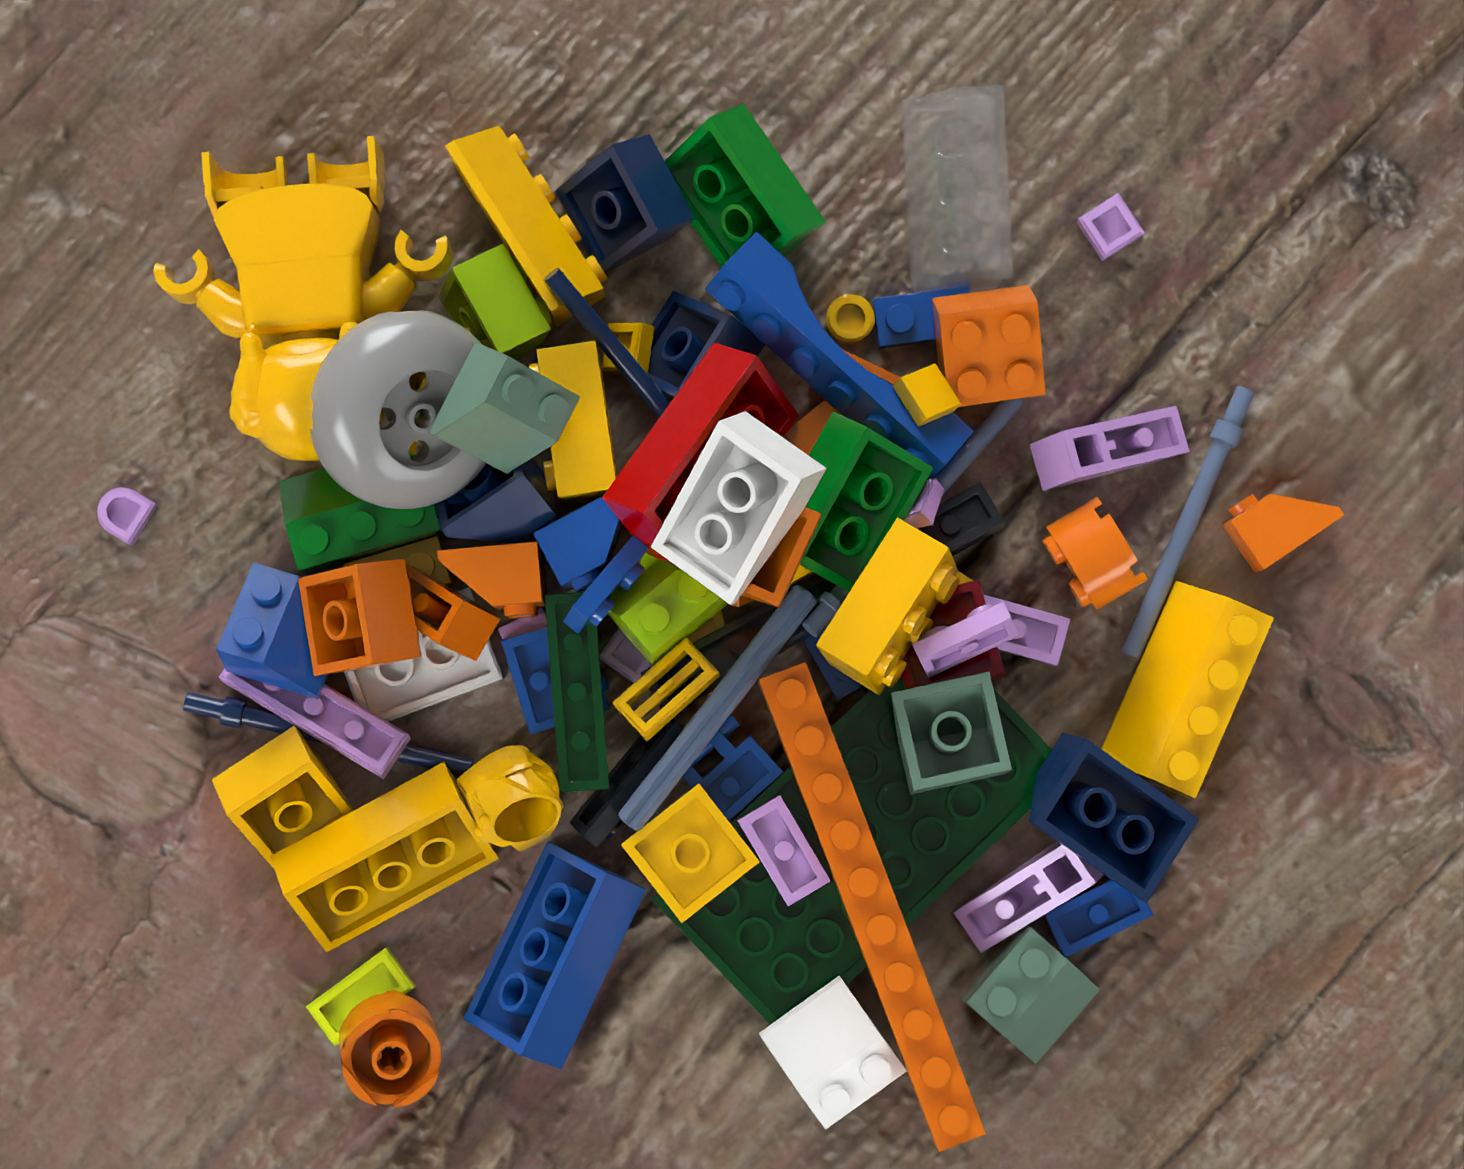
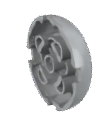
(372, 372)

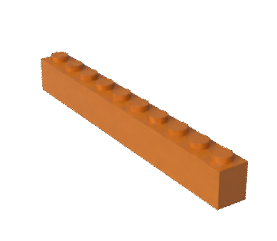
(871, 907)

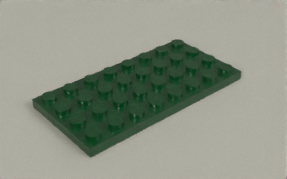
(924, 841)

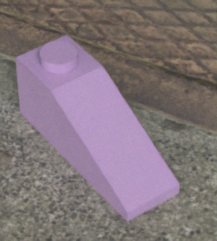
(1108, 447)
(1025, 895)

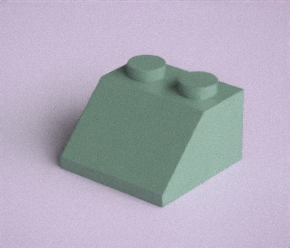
(502, 410)
(950, 733)
(1030, 993)

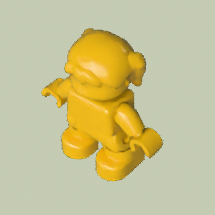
(300, 280)

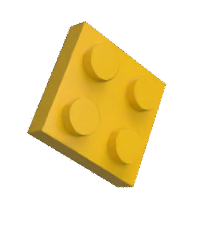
(690, 853)

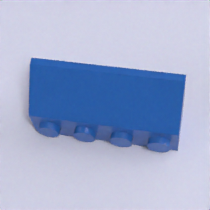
(554, 955)

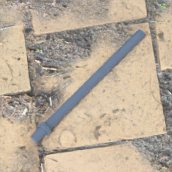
(972, 447)

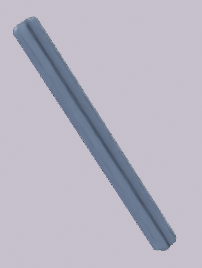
(717, 708)

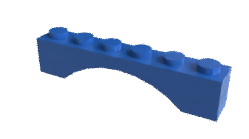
(766, 297)

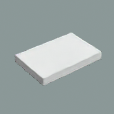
(424, 681)

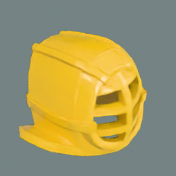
(512, 798)

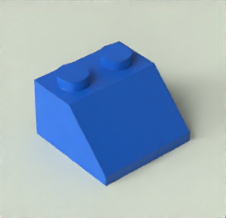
(581, 544)
(269, 634)

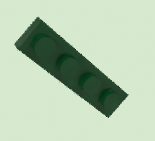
(576, 699)

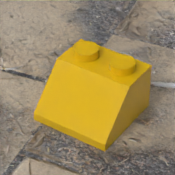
(280, 793)

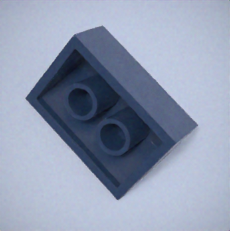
(1108, 815)

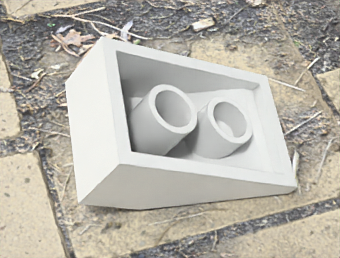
(737, 505)

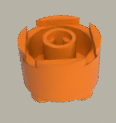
(1094, 555)
(386, 1076)

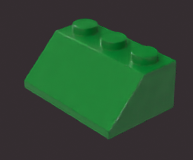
(741, 187)
(858, 496)
(336, 527)

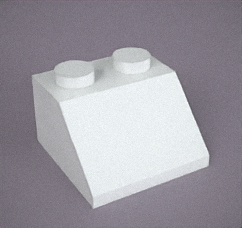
(832, 1052)

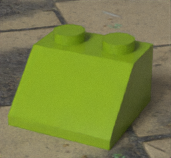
(496, 303)
(662, 608)

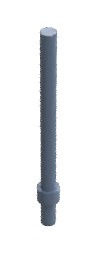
(1225, 436)

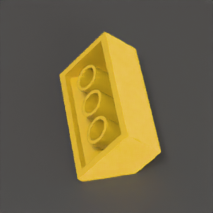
(524, 218)
(1186, 687)
(382, 858)

